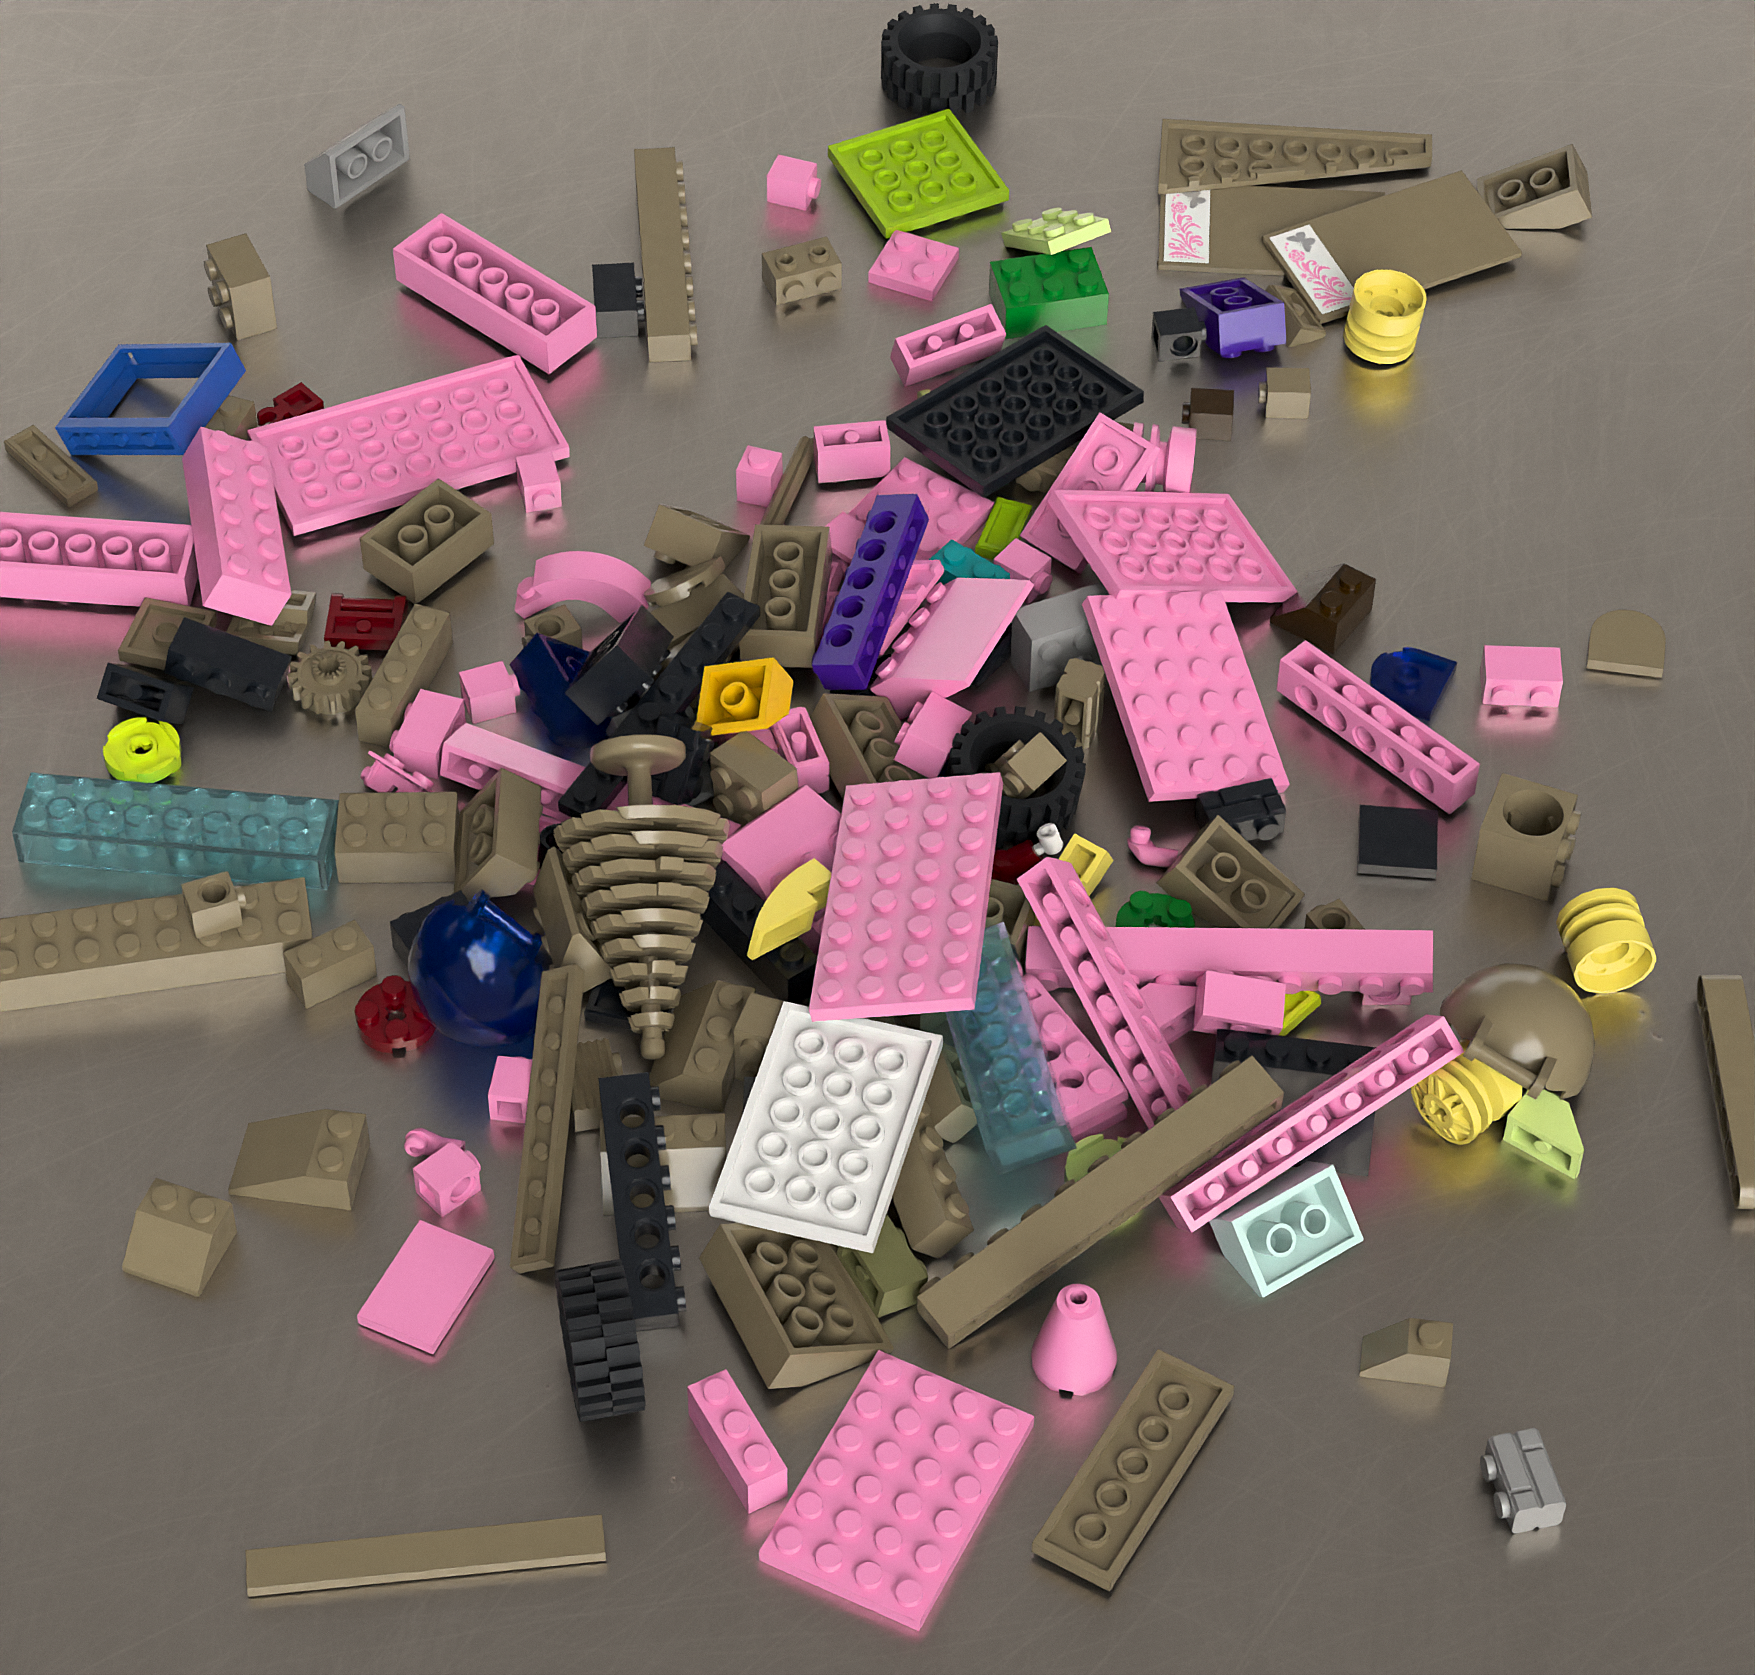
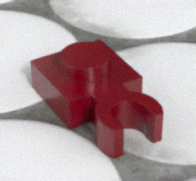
(289, 404)

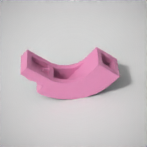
(583, 577)

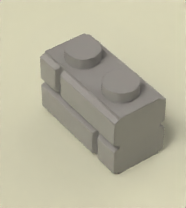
(1523, 1481)

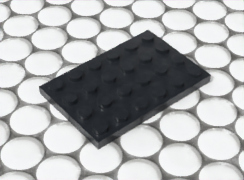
(1013, 410)

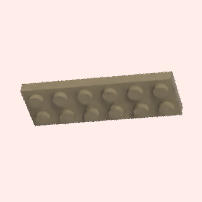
(1133, 1470)

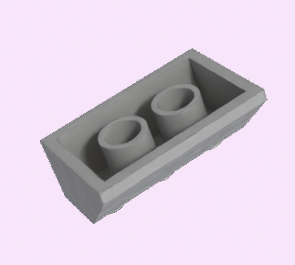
(359, 158)

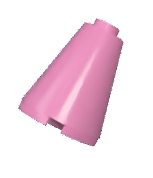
(1075, 1343)

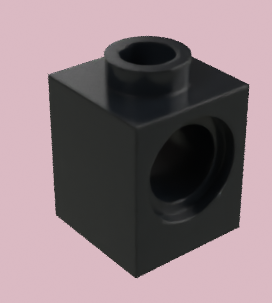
(1177, 334)

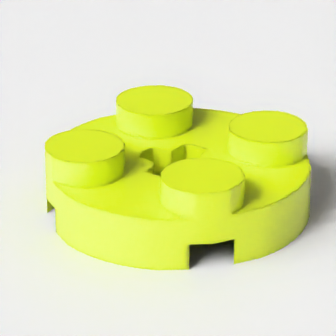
(150, 767)

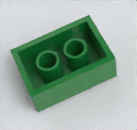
(1048, 290)

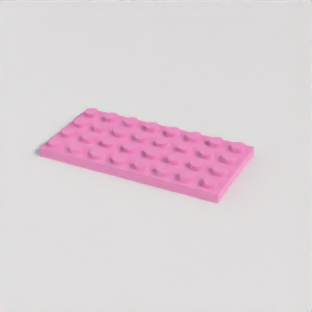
(404, 439)
(908, 898)

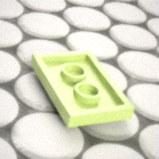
(1055, 231)

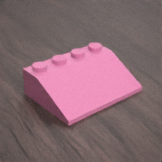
(948, 640)

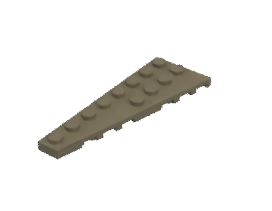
(1243, 154)

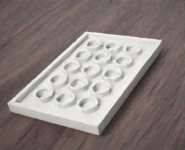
(827, 1128)

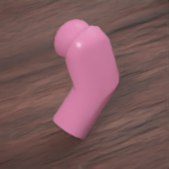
(1146, 851)
(424, 1142)

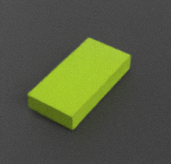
(1002, 527)

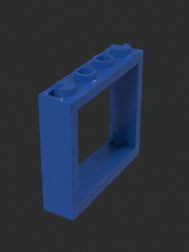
(89, 430)

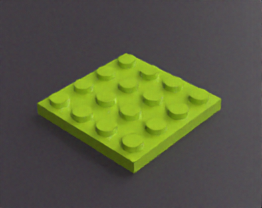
(918, 173)

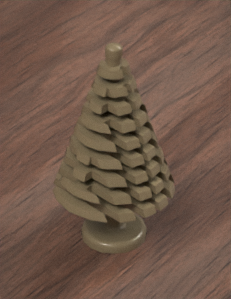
(644, 880)

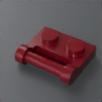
(365, 621)

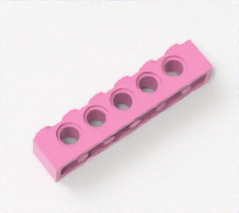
(1378, 727)

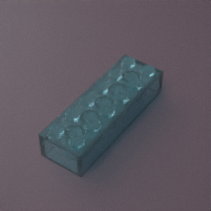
(1009, 1063)

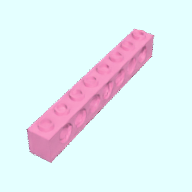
(1105, 988)
(1312, 1121)

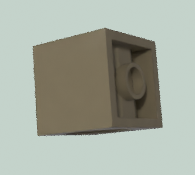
(1526, 837)

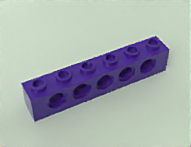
(870, 592)

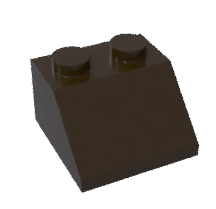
(1327, 606)

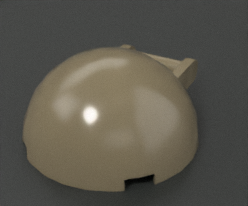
(1524, 1027)

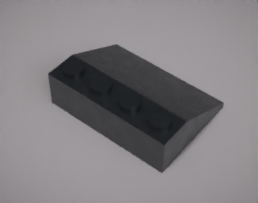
(1298, 1068)

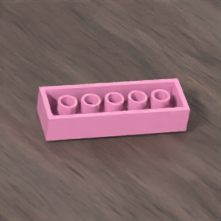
(495, 293)
(236, 526)
(95, 560)

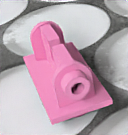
(388, 773)

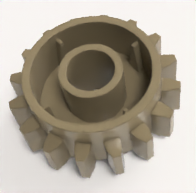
(329, 678)

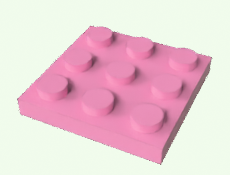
(951, 508)

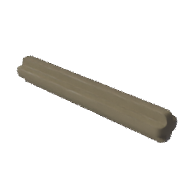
(790, 483)

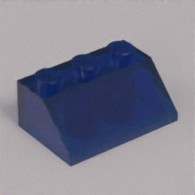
(544, 674)

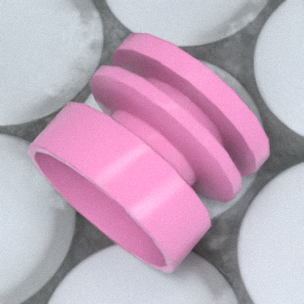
(1175, 461)

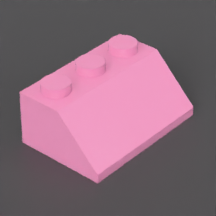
(783, 840)

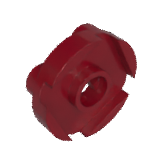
(373, 1014)

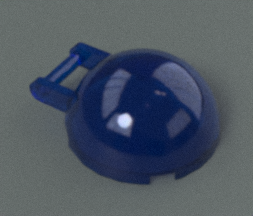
(476, 974)

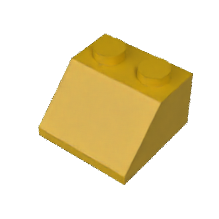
(744, 696)

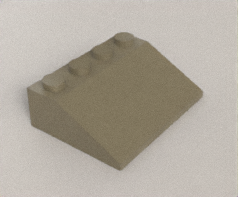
(792, 1304)

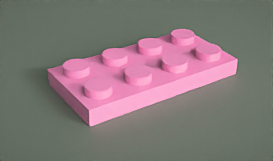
(1103, 461)

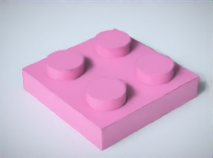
(913, 265)

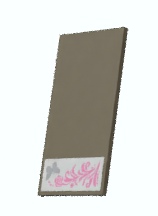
(1226, 225)
(1423, 231)

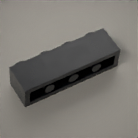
(733, 914)

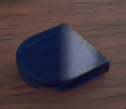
(1412, 679)

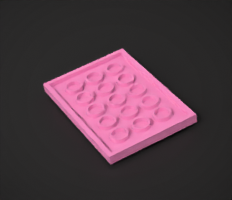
(1170, 544)
(1183, 693)
(897, 1490)

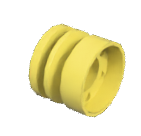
(1384, 316)
(1606, 940)
(1464, 1098)

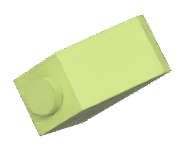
(1546, 1132)

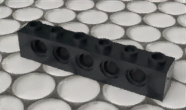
(620, 1098)

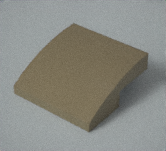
(288, 629)

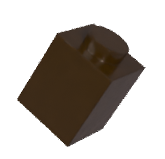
(1210, 413)

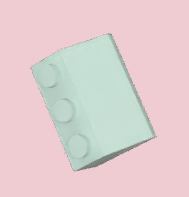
(1287, 1227)

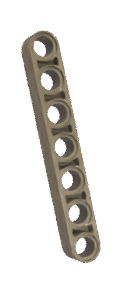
(1732, 1071)

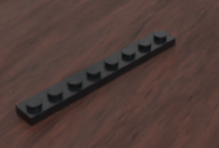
(668, 694)

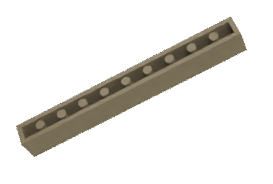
(1099, 1201)

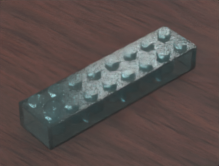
(175, 830)

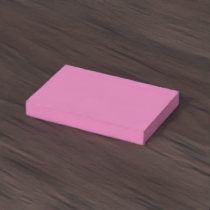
(426, 1286)

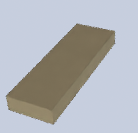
(51, 465)

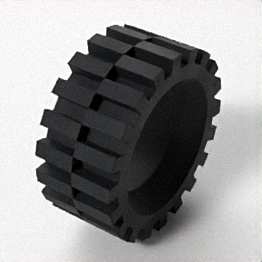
(939, 35)
(990, 739)
(600, 1340)

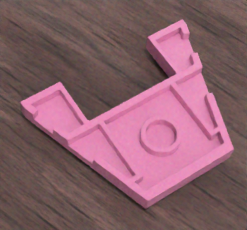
(919, 583)

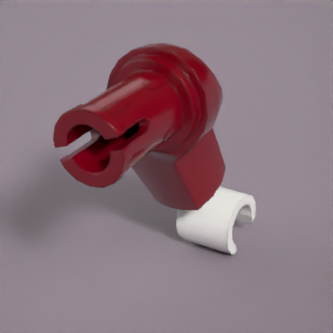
(1016, 861)

